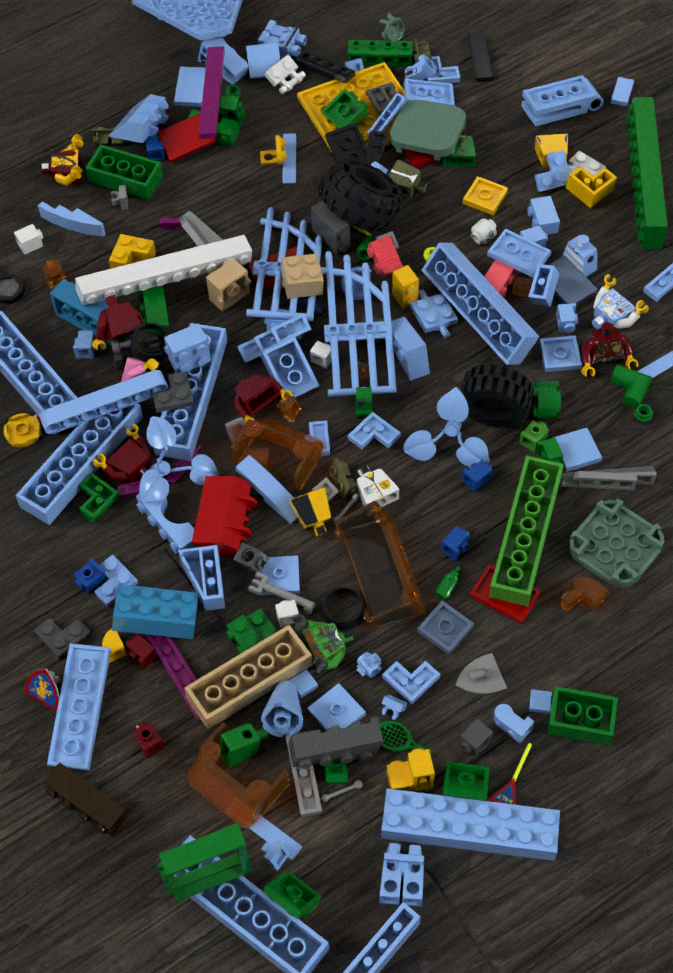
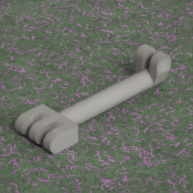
(264, 585)

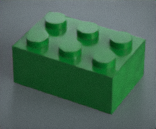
(582, 715)

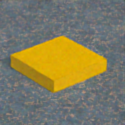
(485, 195)

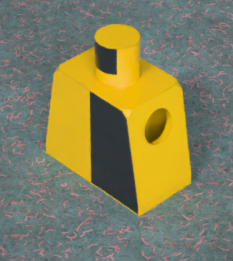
(312, 510)

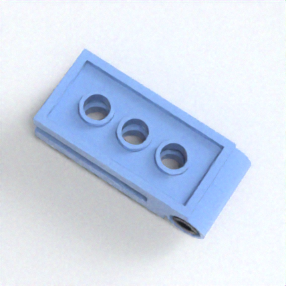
(560, 100)

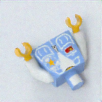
(614, 308)

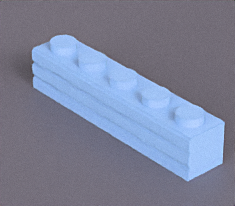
(389, 113)

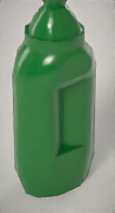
(448, 584)

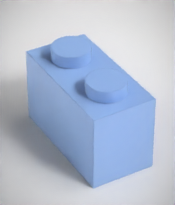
(544, 214)
(544, 285)

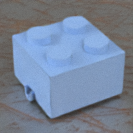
(187, 348)

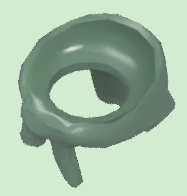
(390, 32)

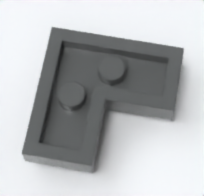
(177, 397)
(59, 640)

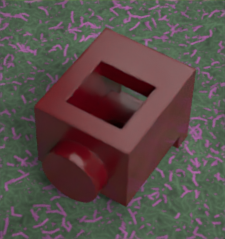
(140, 651)
(150, 744)

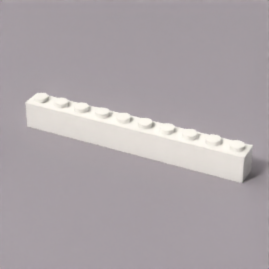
(162, 270)

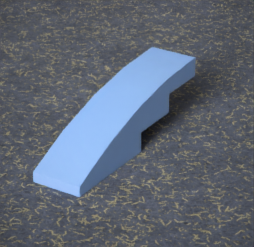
(74, 221)
(291, 328)
(267, 486)

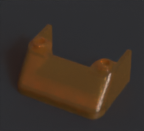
(303, 445)
(226, 793)

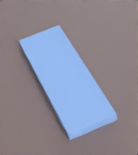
(79, 707)

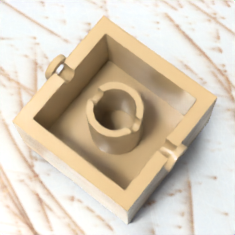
(302, 276)
(228, 284)

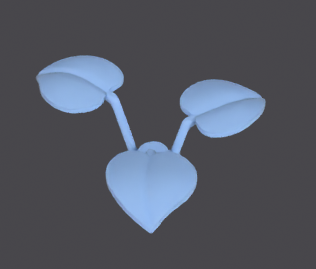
(455, 410)
(152, 485)

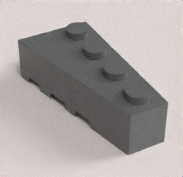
(336, 744)

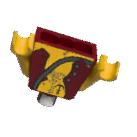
(66, 165)

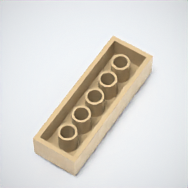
(248, 676)

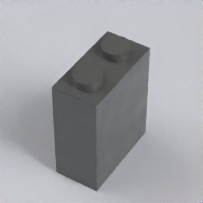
(333, 230)

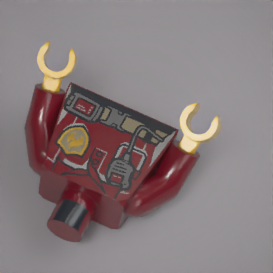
(605, 347)

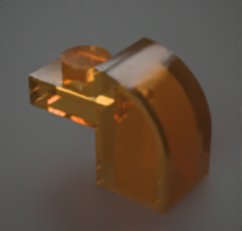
(587, 591)

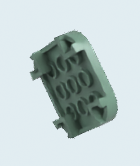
(428, 128)
(616, 543)

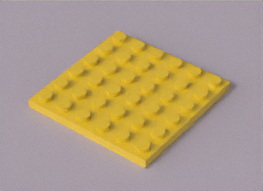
(318, 97)

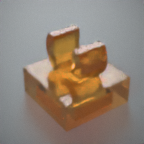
(521, 286)
(363, 373)
(289, 408)

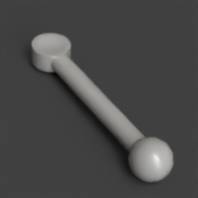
(356, 496)
(357, 785)

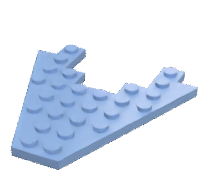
(195, 17)

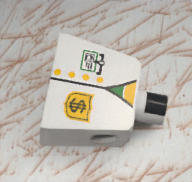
(376, 487)

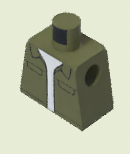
(407, 179)

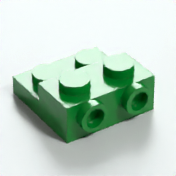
(231, 108)
(345, 109)
(249, 630)
(466, 781)
(292, 895)

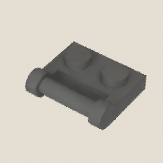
(379, 97)

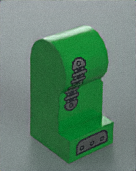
(363, 402)

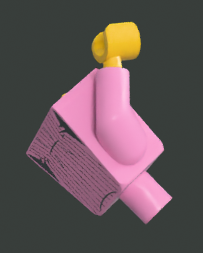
(136, 367)

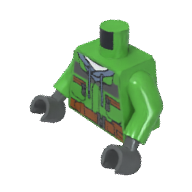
(323, 642)

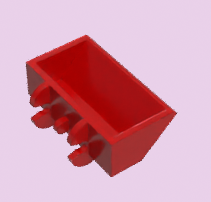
(223, 514)

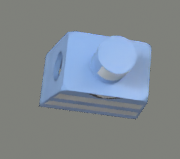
(582, 254)

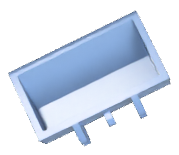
(142, 120)

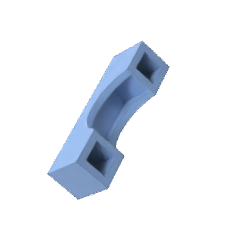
(178, 535)

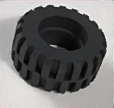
(497, 395)

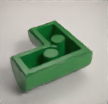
(634, 381)
(101, 497)

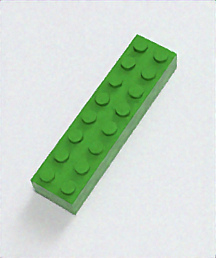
(526, 531)

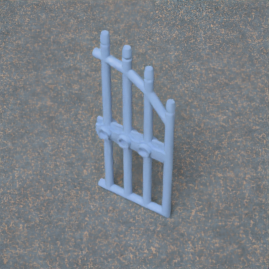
(263, 268)
(358, 331)

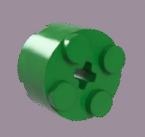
(546, 400)

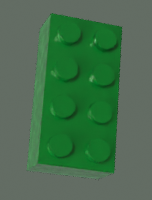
(115, 167)

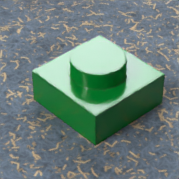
(336, 773)

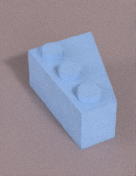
(234, 66)
(409, 349)
(204, 572)

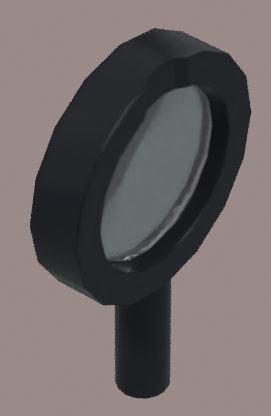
(10, 287)

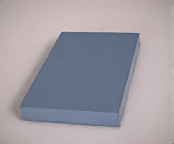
(572, 284)

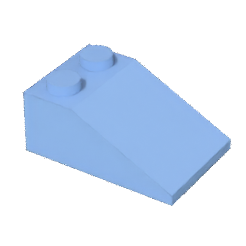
(289, 367)

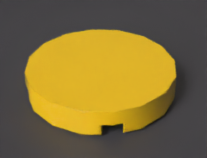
(18, 434)

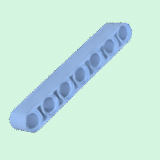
(102, 402)

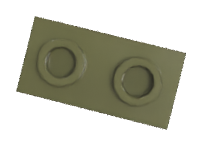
(421, 48)
(102, 136)
(339, 471)

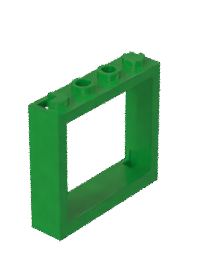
(202, 851)

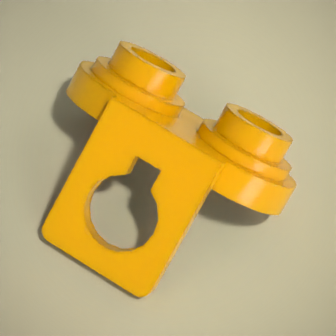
(279, 153)

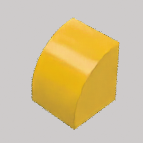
(114, 642)

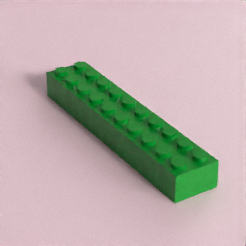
(646, 173)

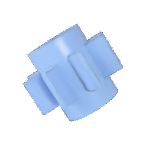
(369, 664)

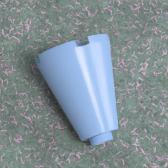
(283, 711)

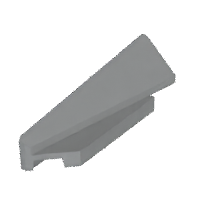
(198, 231)
(610, 478)

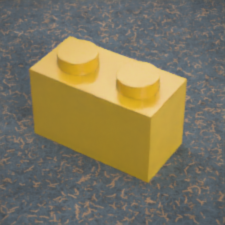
(405, 286)

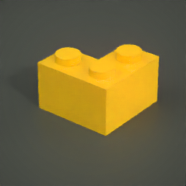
(591, 188)
(131, 250)
(414, 774)

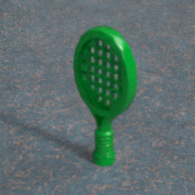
(401, 748)

